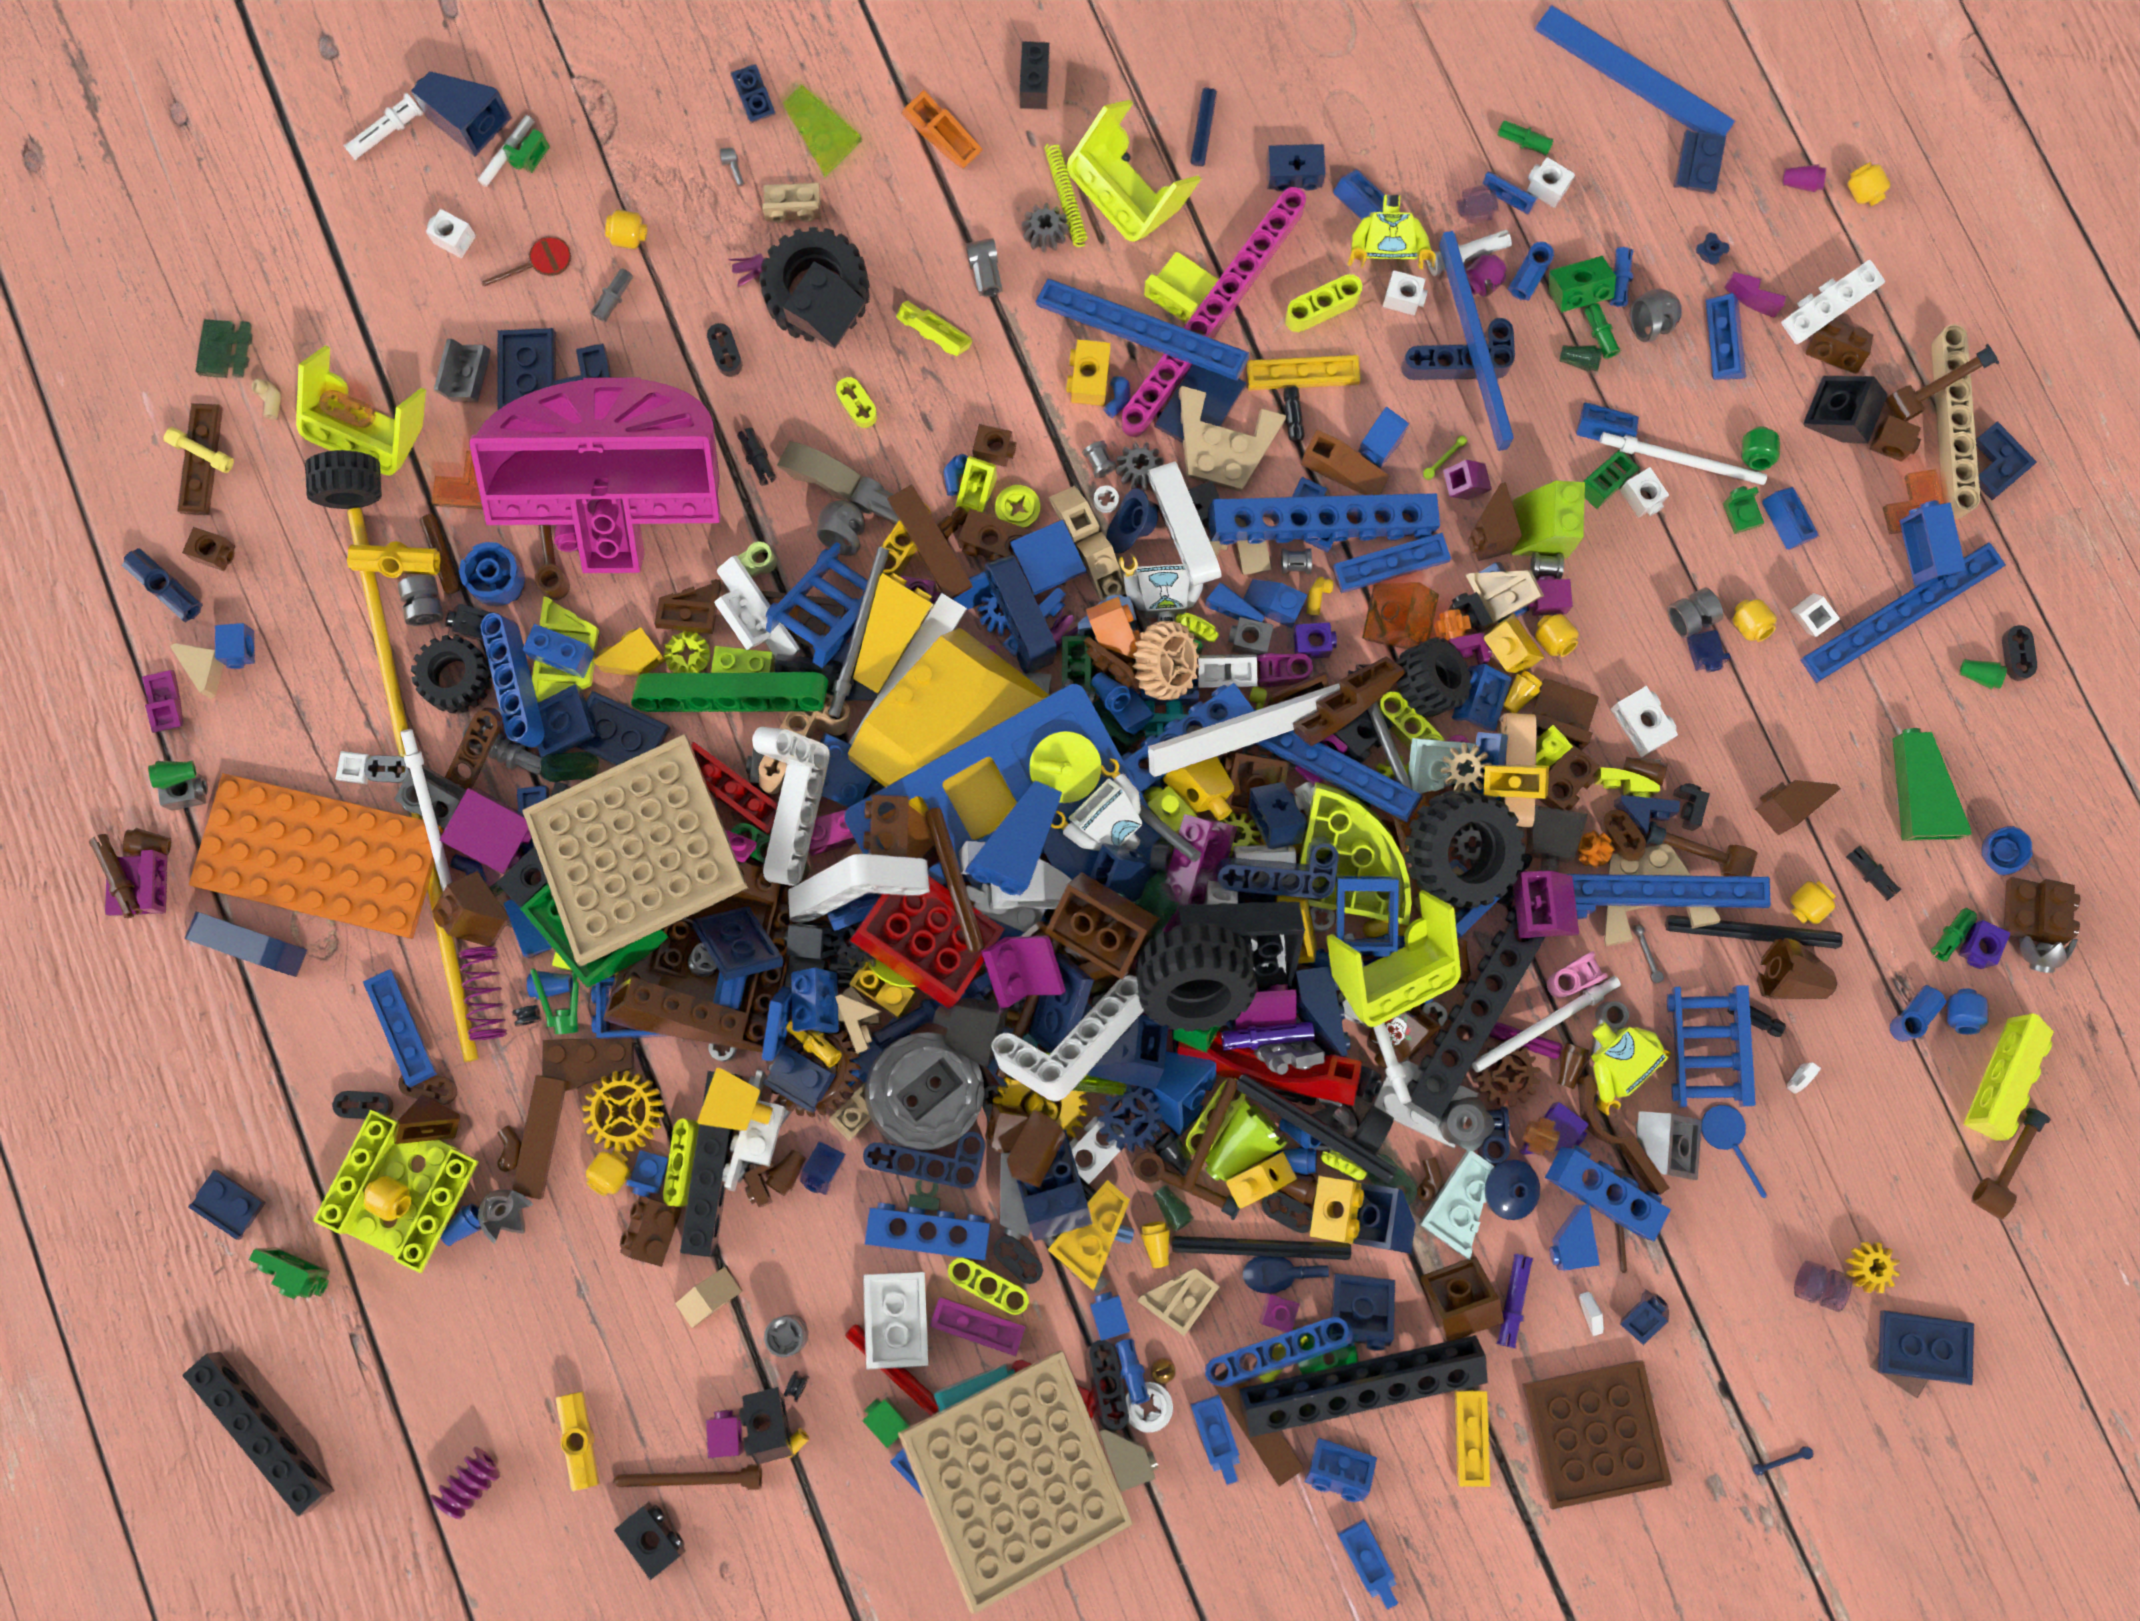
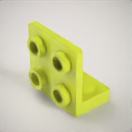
(1179, 287)

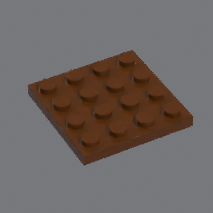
(1597, 1434)

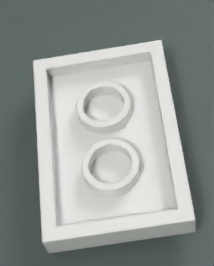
(1389, 1103)
(895, 1320)

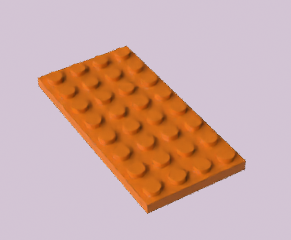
(315, 856)

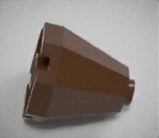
(1794, 973)

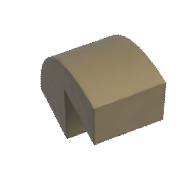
(819, 468)

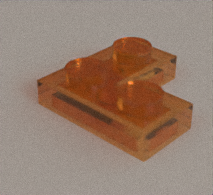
(1921, 488)
(458, 491)

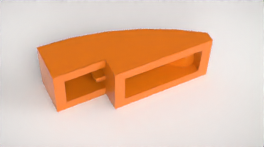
(941, 129)

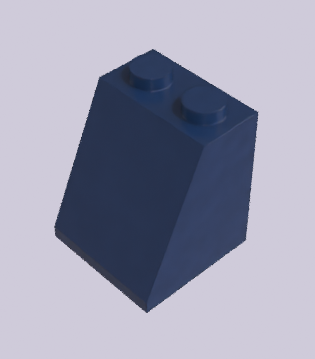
(462, 109)

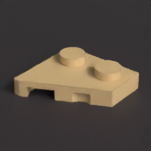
(1505, 591)
(1180, 1299)

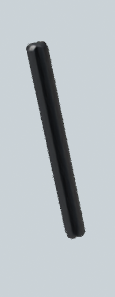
(1757, 932)
(1316, 1128)
(1258, 1247)

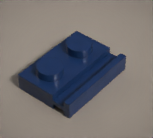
(1700, 161)
(799, 1078)
(227, 1204)

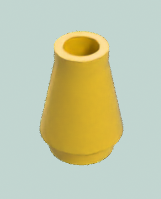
(1522, 691)
(1156, 1241)

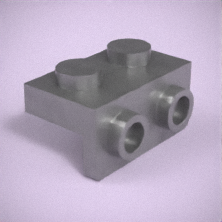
(462, 371)

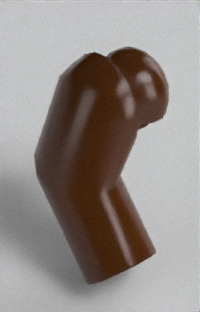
(511, 1151)

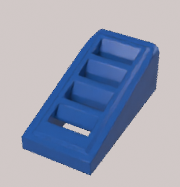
(1230, 604)

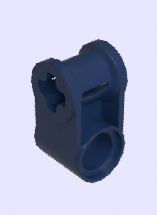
(1499, 1135)

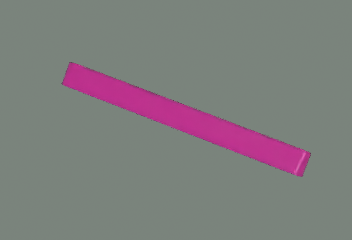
(1220, 300)

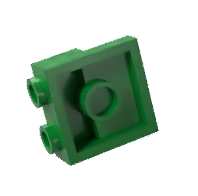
(293, 1274)

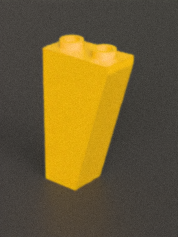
(890, 629)

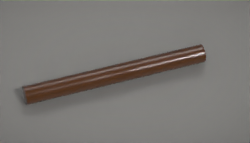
(1209, 1135)

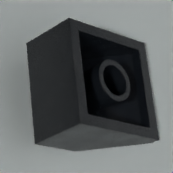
(823, 305)
(1846, 408)

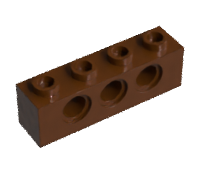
(981, 525)

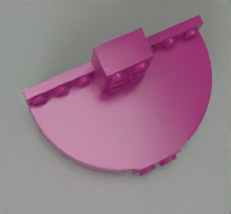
(600, 460)

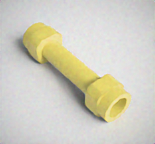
(217, 459)

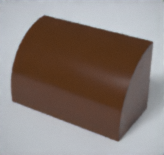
(1035, 1149)

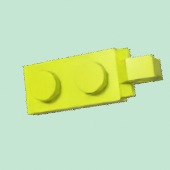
(934, 328)

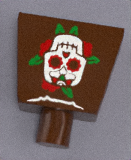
(1407, 1034)

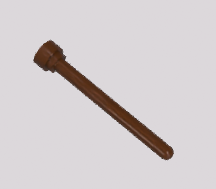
(748, 1477)

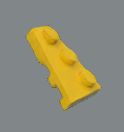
(1088, 1247)

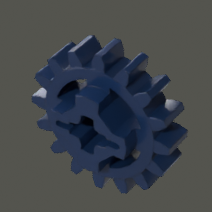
(1143, 1118)

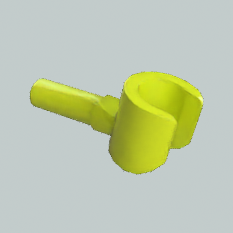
(1258, 696)

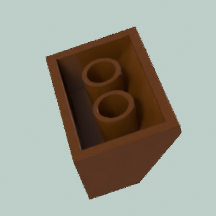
(1101, 925)

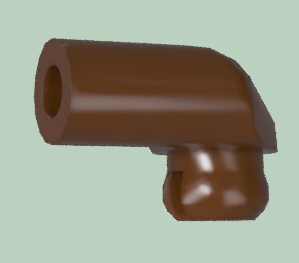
(1432, 1182)

